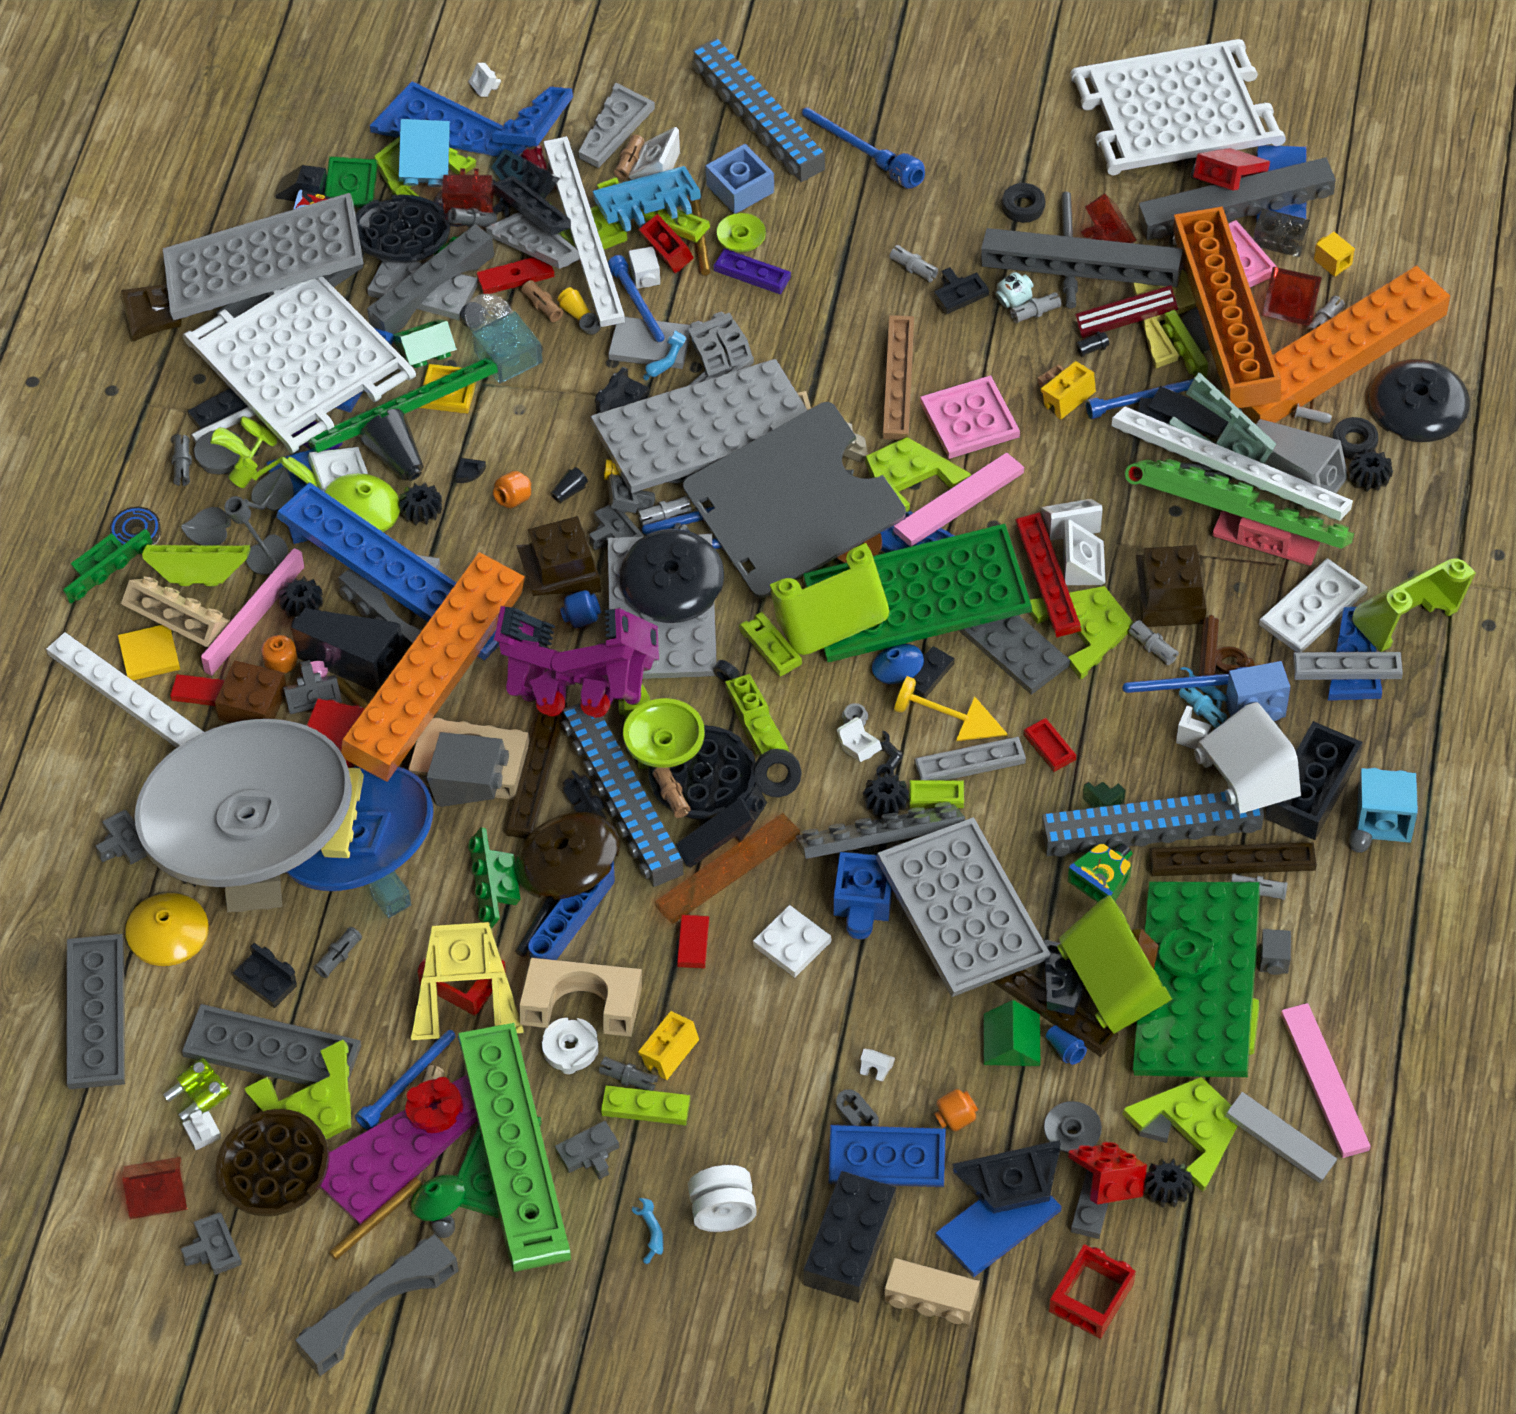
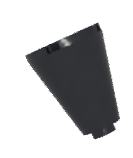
(394, 444)

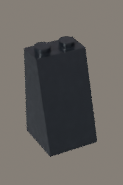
(349, 645)

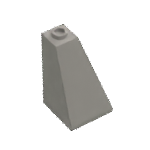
(1306, 455)

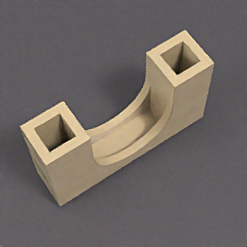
(514, 741)
(551, 979)

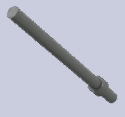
(1070, 284)

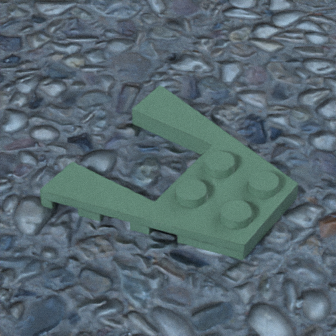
(1240, 434)

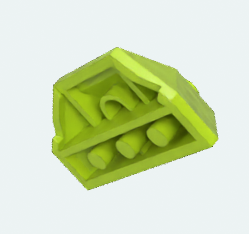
(195, 562)

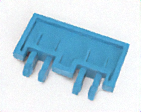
(650, 193)

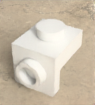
(857, 741)

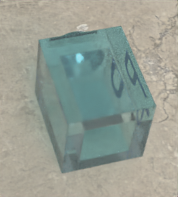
(390, 894)

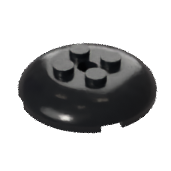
(402, 228)
(1418, 400)
(675, 595)
(727, 773)

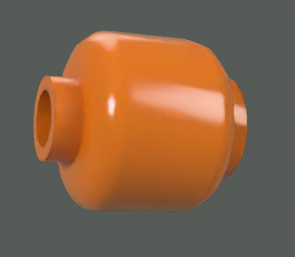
(512, 489)
(279, 653)
(956, 1110)

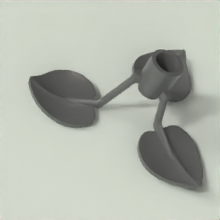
(210, 524)

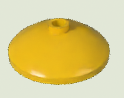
(169, 940)

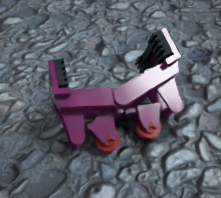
(544, 673)

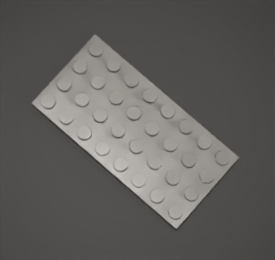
(262, 256)
(695, 424)

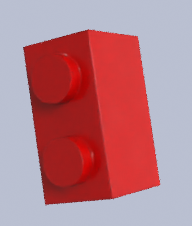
(666, 243)

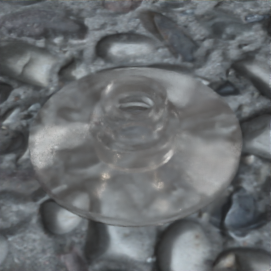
(477, 310)

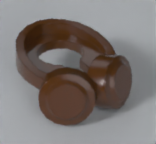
(1242, 659)

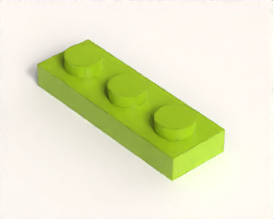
(1185, 345)
(645, 1105)

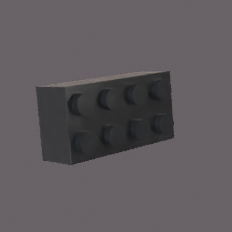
(1324, 767)
(850, 1236)

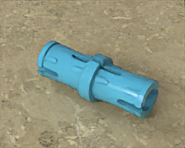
(1203, 706)

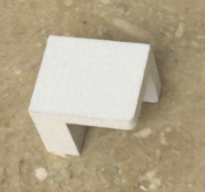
(1191, 730)

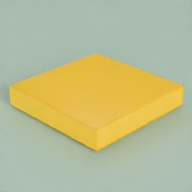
(454, 402)
(148, 652)

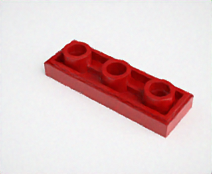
(514, 275)

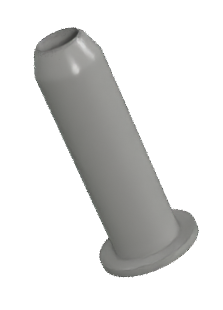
(1312, 414)

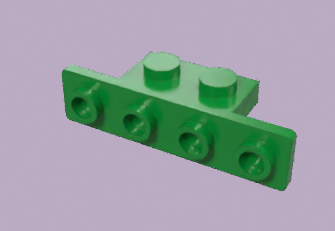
(102, 561)
(494, 877)

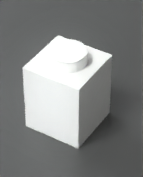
(644, 267)

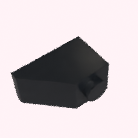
(302, 178)

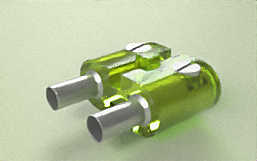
(202, 1086)

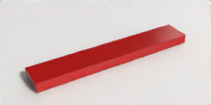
(1048, 575)

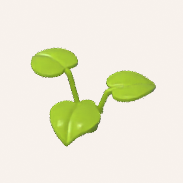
(245, 467)

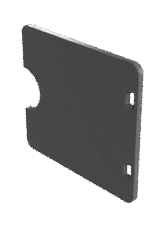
(791, 500)

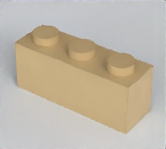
(931, 1291)

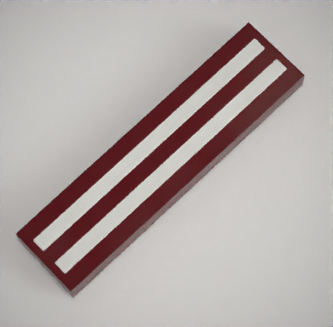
(1126, 311)

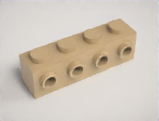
(174, 611)

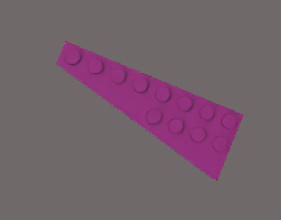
(387, 1157)

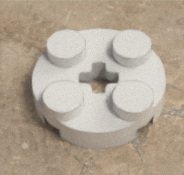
(570, 1059)

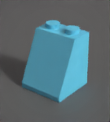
(423, 152)
(1387, 804)

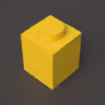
(1334, 253)

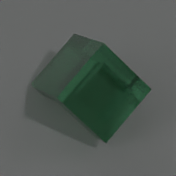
(1103, 795)

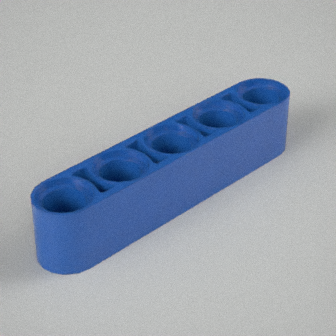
(567, 922)

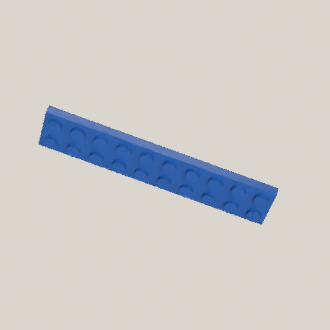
(370, 553)

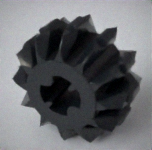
(1370, 470)
(420, 503)
(300, 595)
(885, 794)
(1168, 1183)

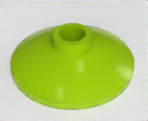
(741, 232)

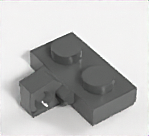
(625, 501)
(611, 525)
(310, 688)
(121, 839)
(589, 1149)
(212, 1245)

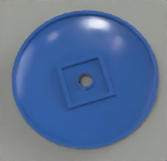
(393, 825)

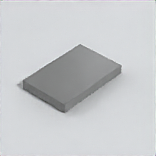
(636, 344)

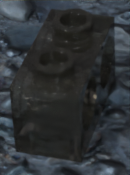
(1281, 232)

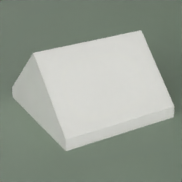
(657, 155)
(1083, 513)
(1082, 556)

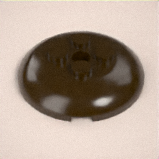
(567, 855)
(260, 1143)

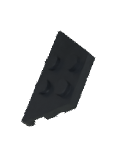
(1011, 1177)

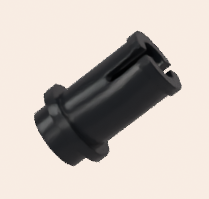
(1092, 344)

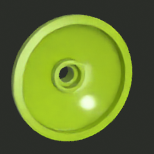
(367, 497)
(663, 722)

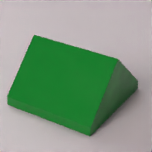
(1012, 1036)

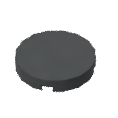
(214, 457)

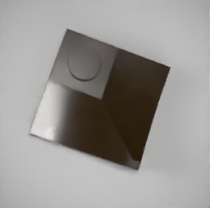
(148, 311)

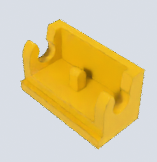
(1069, 389)
(669, 1044)

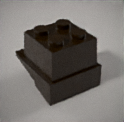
(559, 559)
(1170, 586)

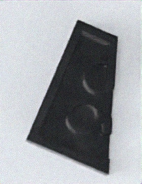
(527, 172)
(1063, 983)

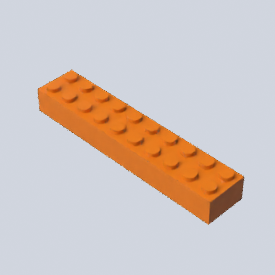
(1227, 308)
(1353, 341)
(431, 667)

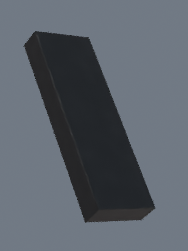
(1190, 412)
(715, 833)

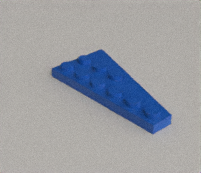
(467, 128)

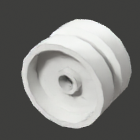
(722, 1198)

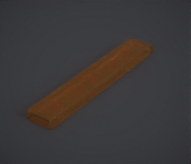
(727, 868)

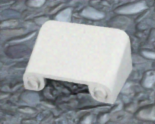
(1252, 759)

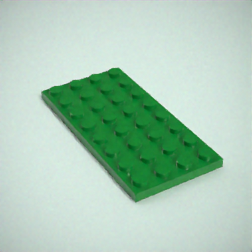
(938, 590)
(1210, 1015)

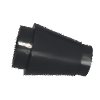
(569, 485)

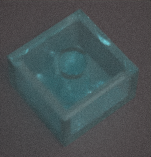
(508, 345)

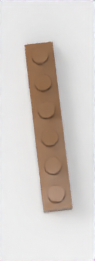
(898, 377)

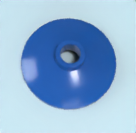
(897, 663)

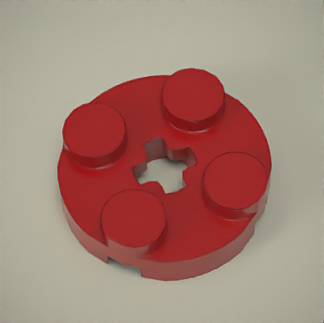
(433, 1091)

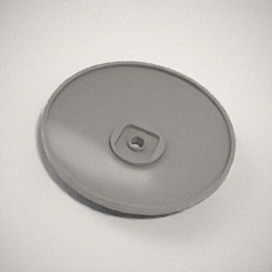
(204, 789)

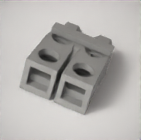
(715, 337)

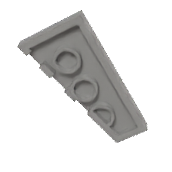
(619, 118)
(531, 239)

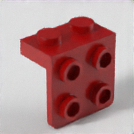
(1115, 1172)

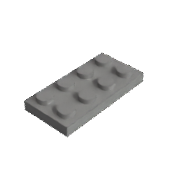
(444, 300)

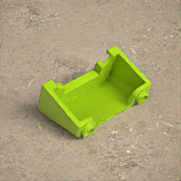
(1436, 587)
(832, 607)
(1112, 966)

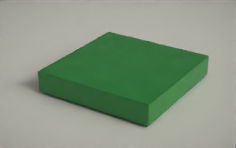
(353, 177)

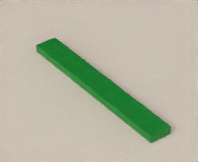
(406, 403)

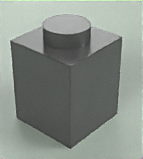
(1275, 951)

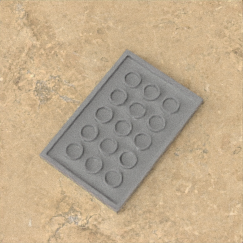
(685, 646)
(962, 906)

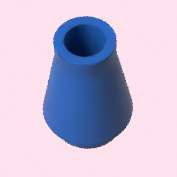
(1067, 1046)

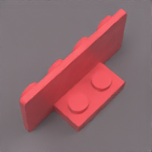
(1265, 538)

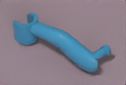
(657, 367)
(1212, 691)
(656, 1234)

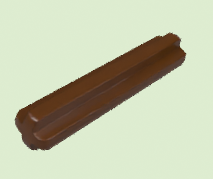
(1209, 646)

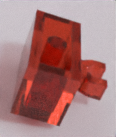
(468, 191)
(1108, 222)

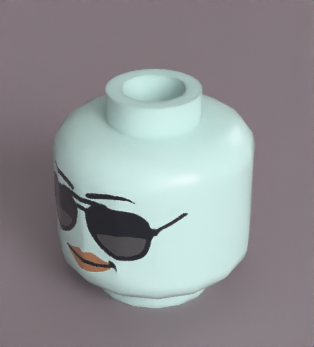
(1014, 290)

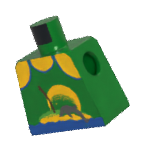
(1102, 872)

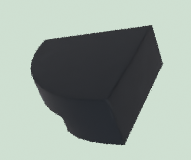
(469, 470)

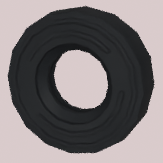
(1020, 214)
(1360, 426)
(777, 756)

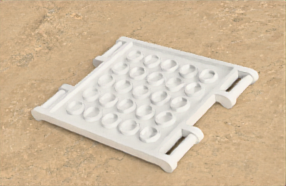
(1176, 105)
(299, 357)

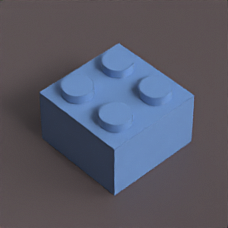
(740, 178)
(1259, 684)

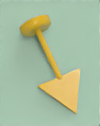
(977, 722)

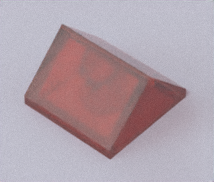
(1292, 296)
(154, 1188)

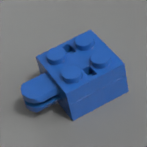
(861, 893)

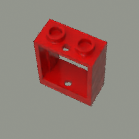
(469, 1002)
(1080, 1314)

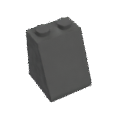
(466, 768)

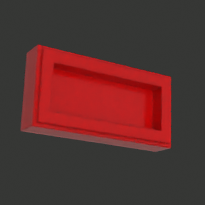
(196, 689)
(1049, 744)
(693, 941)

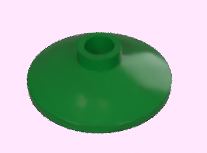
(438, 1197)

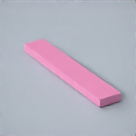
(958, 499)
(251, 612)
(1325, 1080)

